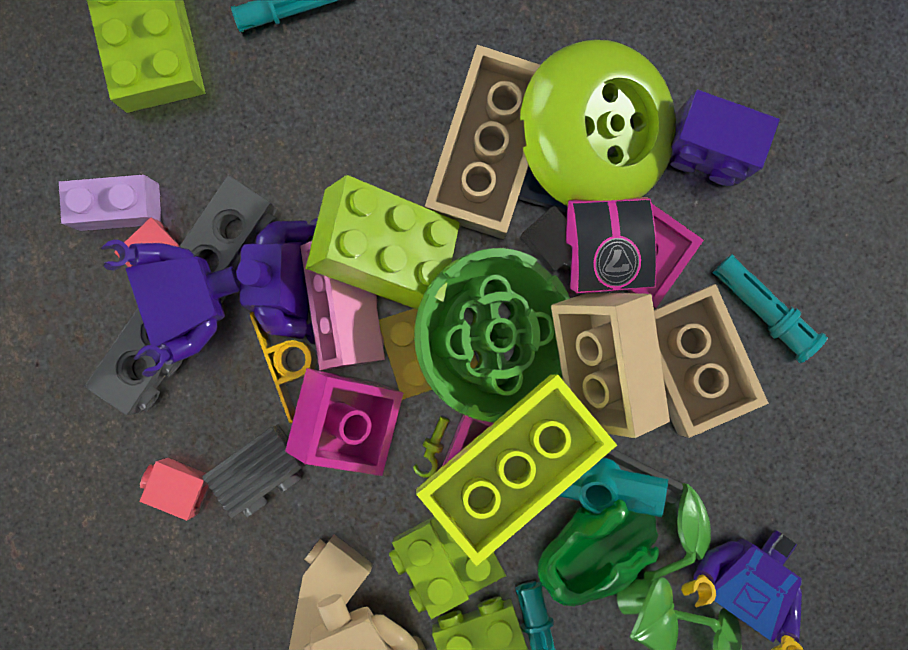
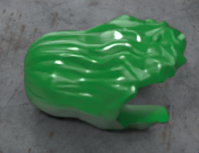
(598, 554)

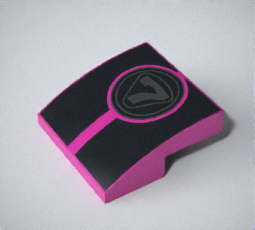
(612, 244)

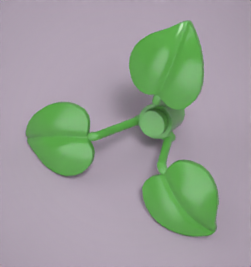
(653, 595)

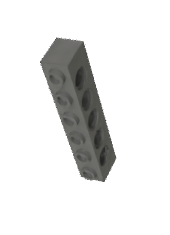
(114, 376)

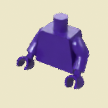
(275, 280)
(174, 297)

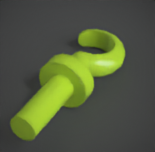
(432, 447)

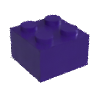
(721, 138)

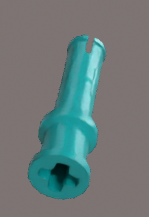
(782, 321)

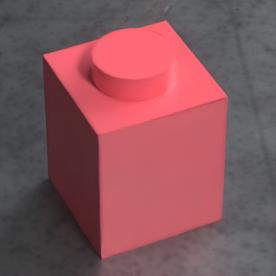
(174, 488)

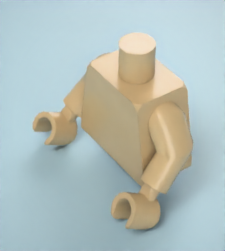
(357, 630)

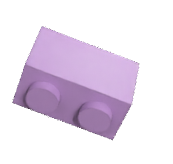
(109, 202)

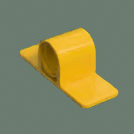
(279, 370)

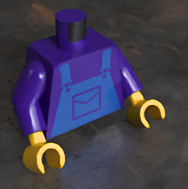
(753, 587)

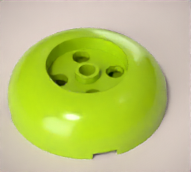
(574, 127)

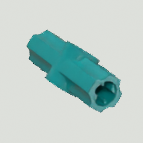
(639, 491)

